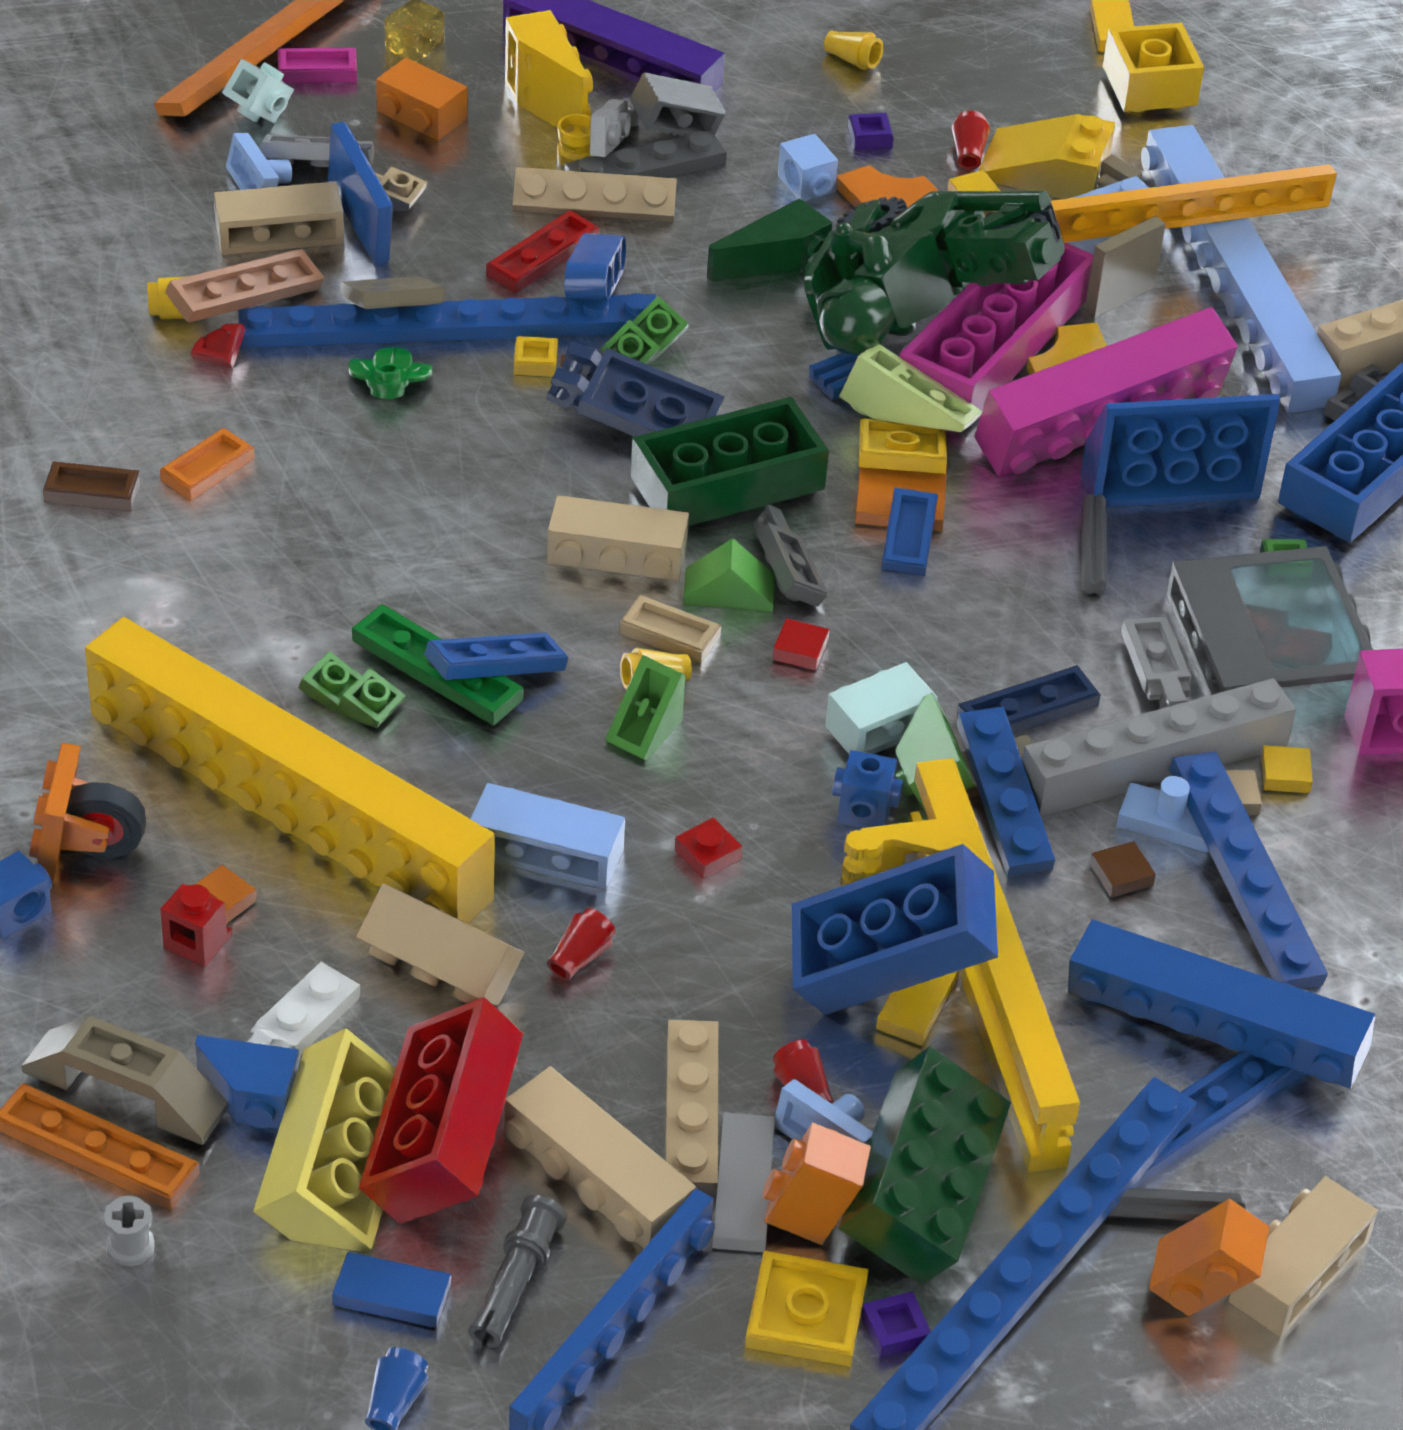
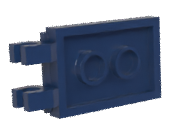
(628, 392)

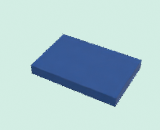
(360, 193)

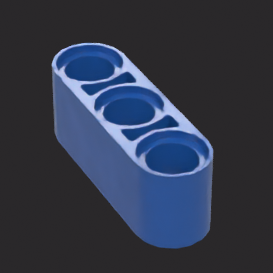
(595, 267)

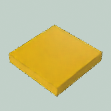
(901, 447)
(806, 1308)

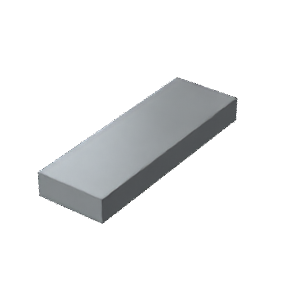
(741, 1180)

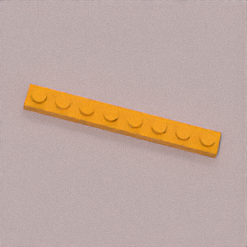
(1196, 202)

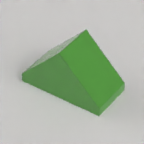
(729, 580)
(648, 709)

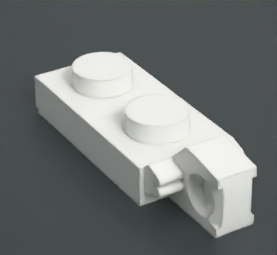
(307, 1010)

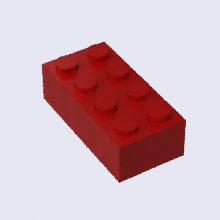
(442, 1111)

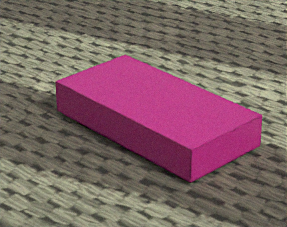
(318, 65)

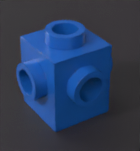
(867, 789)

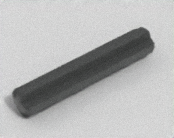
(1094, 544)
(1170, 1203)

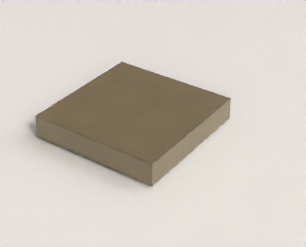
(1124, 266)
(393, 292)

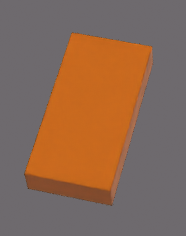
(207, 464)

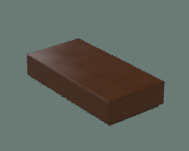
(91, 486)

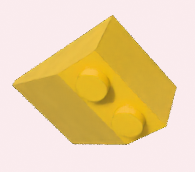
(1050, 155)

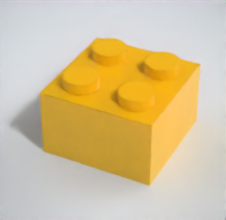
(1153, 67)

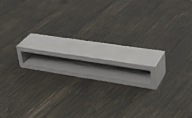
(1141, 748)

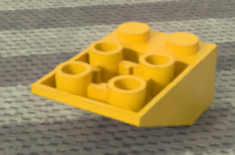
(544, 68)

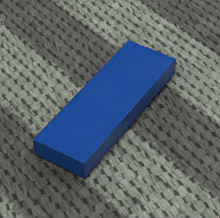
(496, 656)

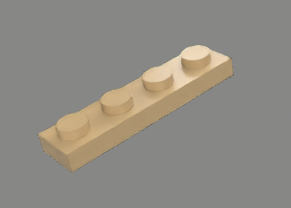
(594, 194)
(693, 1102)

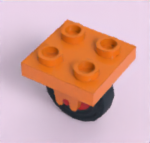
(83, 815)

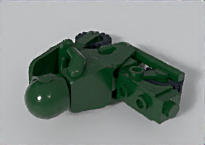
(904, 263)

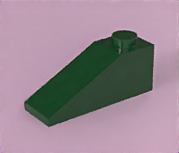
(770, 244)

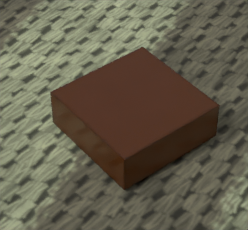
(1122, 869)

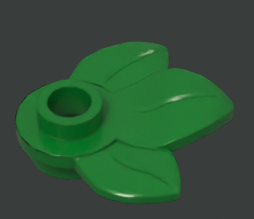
(389, 371)

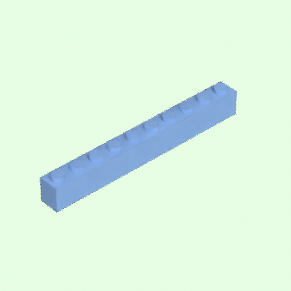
(1247, 281)

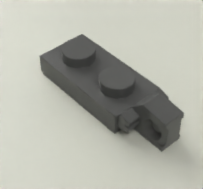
(789, 558)

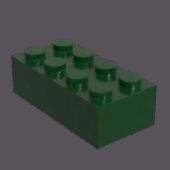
(731, 461)
(926, 1166)

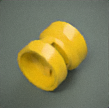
(573, 141)

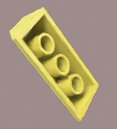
(324, 1146)

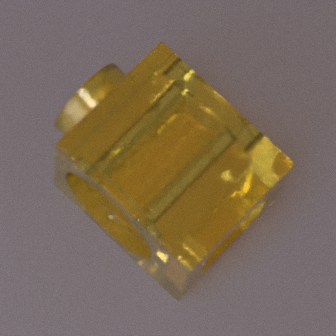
(414, 30)

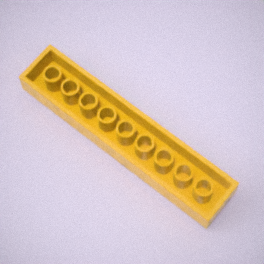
(289, 771)

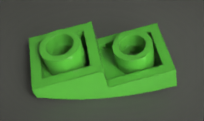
(648, 333)
(356, 696)

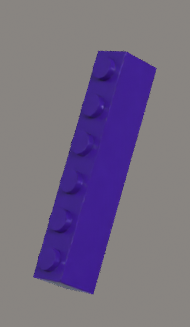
(626, 43)

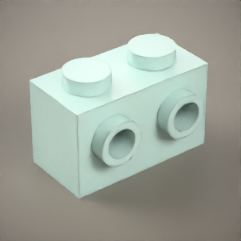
(876, 709)

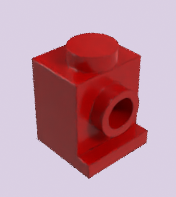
(197, 910)

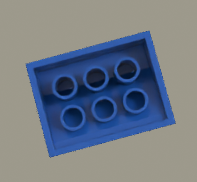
(1180, 450)

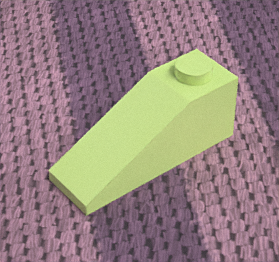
(900, 393)

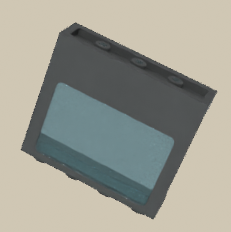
(1267, 618)

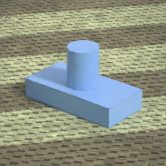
(251, 168)
(1161, 813)
(801, 1106)

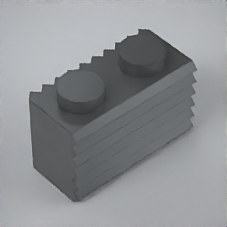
(676, 105)

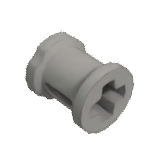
(129, 1237)

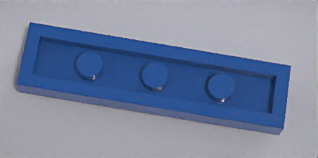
(1005, 792)

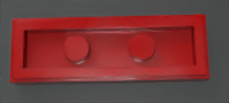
(539, 252)

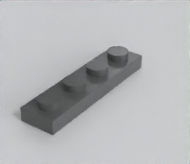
(659, 159)

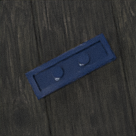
(1040, 699)

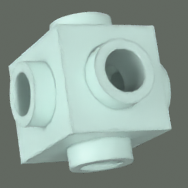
(258, 91)

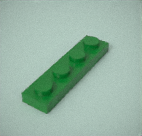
(404, 646)

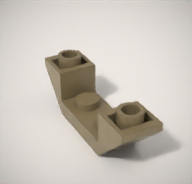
(182, 1095)

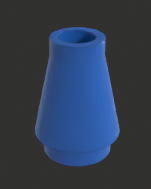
(396, 1386)

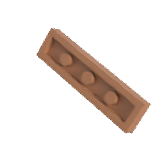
(244, 285)

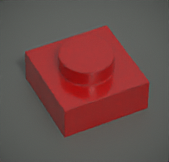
(708, 848)

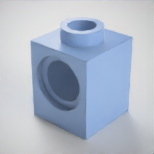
(807, 167)

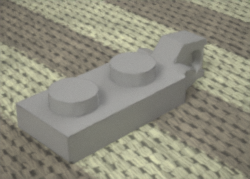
(611, 126)
(305, 148)
(1157, 660)

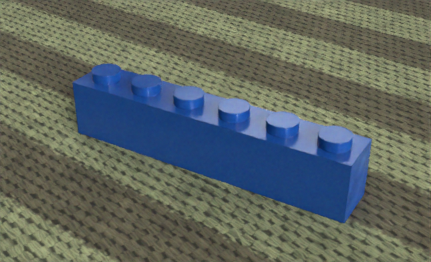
(1221, 1003)

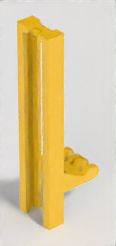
(999, 991)

